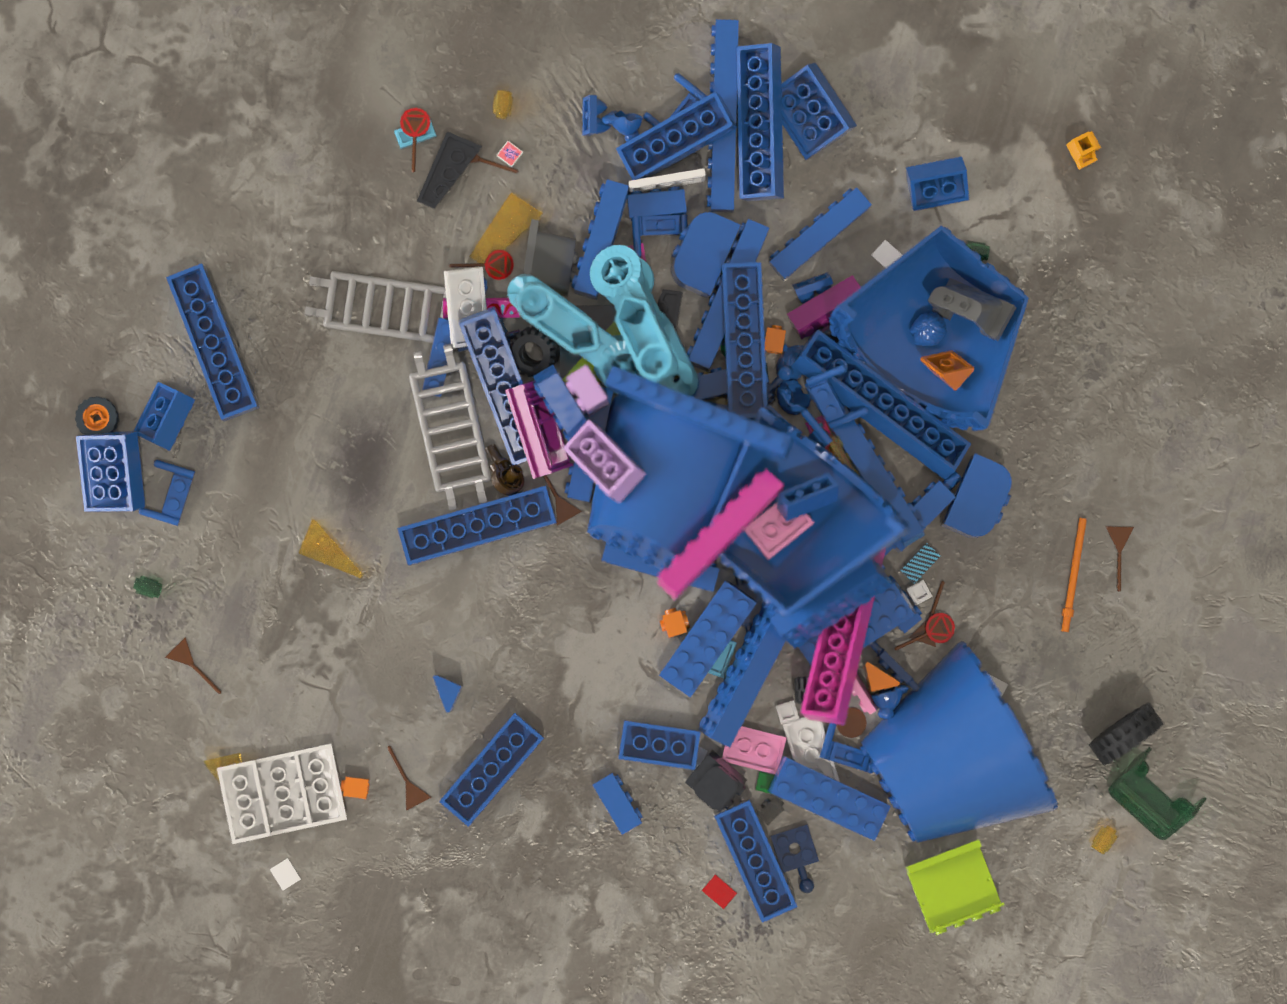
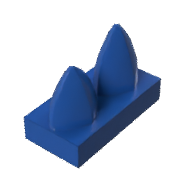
(592, 108)
(806, 288)

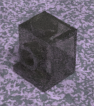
(770, 809)

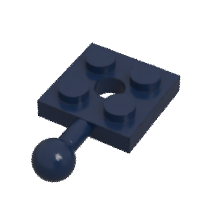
(796, 861)

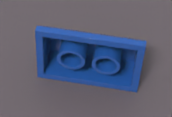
(937, 183)
(164, 416)

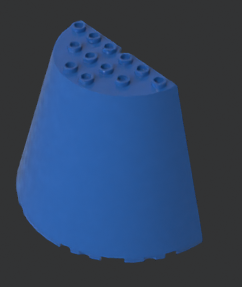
(879, 316)
(681, 485)
(829, 550)
(956, 754)

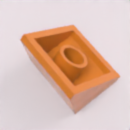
(948, 367)
(877, 679)

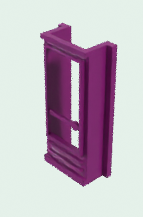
(522, 403)

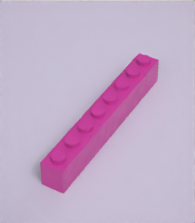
(720, 534)

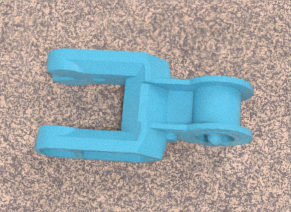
(569, 326)
(646, 331)

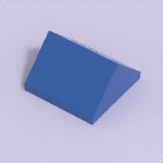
(448, 692)

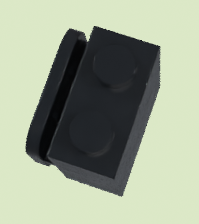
(716, 782)

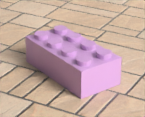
(588, 391)
(604, 461)

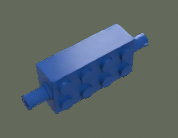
(928, 506)

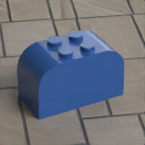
(702, 252)
(979, 498)

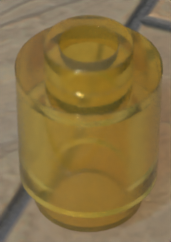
(502, 104)
(1104, 839)

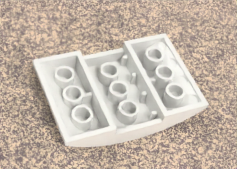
(281, 793)

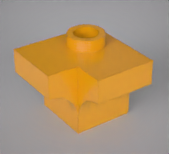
(1083, 149)

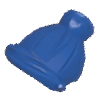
(624, 123)
(783, 367)
(888, 699)

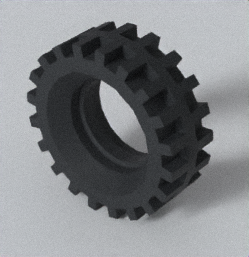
(1126, 734)

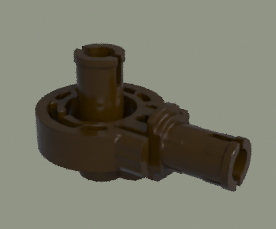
(504, 473)

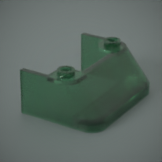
(1149, 803)

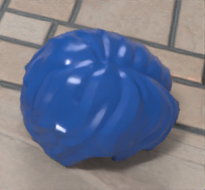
(928, 329)
(792, 398)

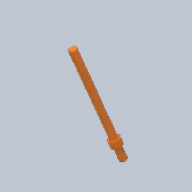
(1067, 612)

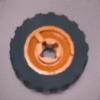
(92, 407)

